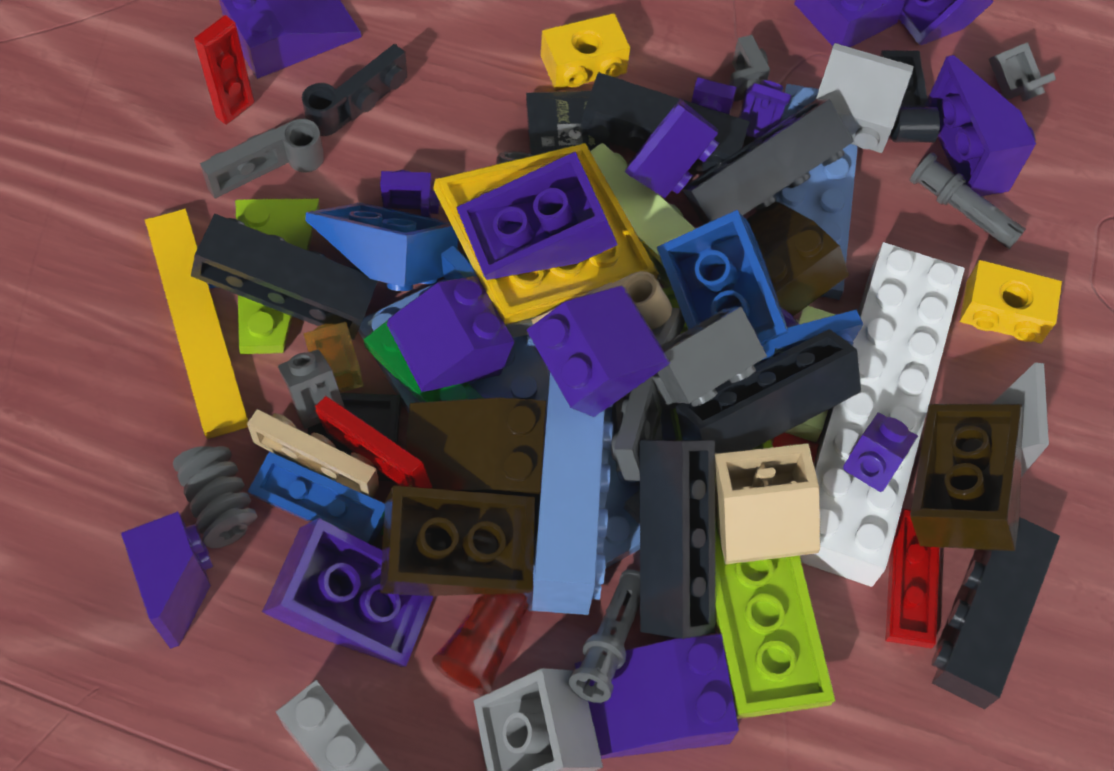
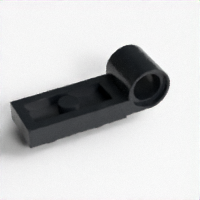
(336, 107)
(915, 119)

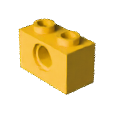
(584, 48)
(1031, 297)

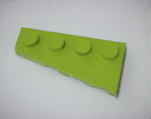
(261, 327)

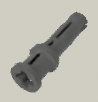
(952, 190)
(600, 666)

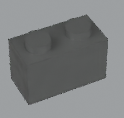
(709, 355)

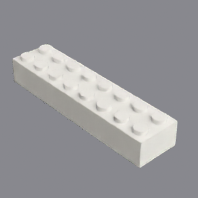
(899, 355)

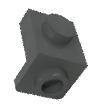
(750, 66)
(1019, 73)

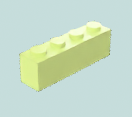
(647, 211)

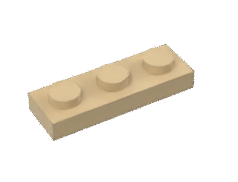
(313, 452)

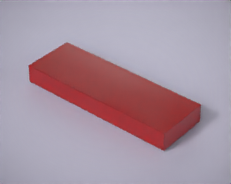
(224, 69)
(373, 445)
(912, 588)

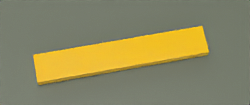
(196, 326)

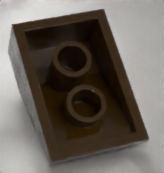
(797, 255)
(480, 444)
(969, 477)
(456, 543)

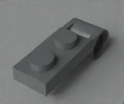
(292, 143)
(639, 422)

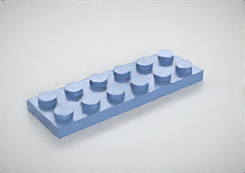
(829, 190)

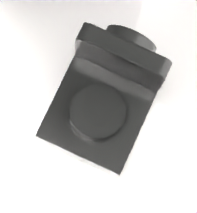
(308, 382)

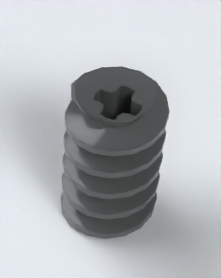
(214, 494)

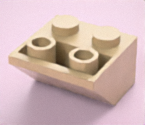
(767, 503)

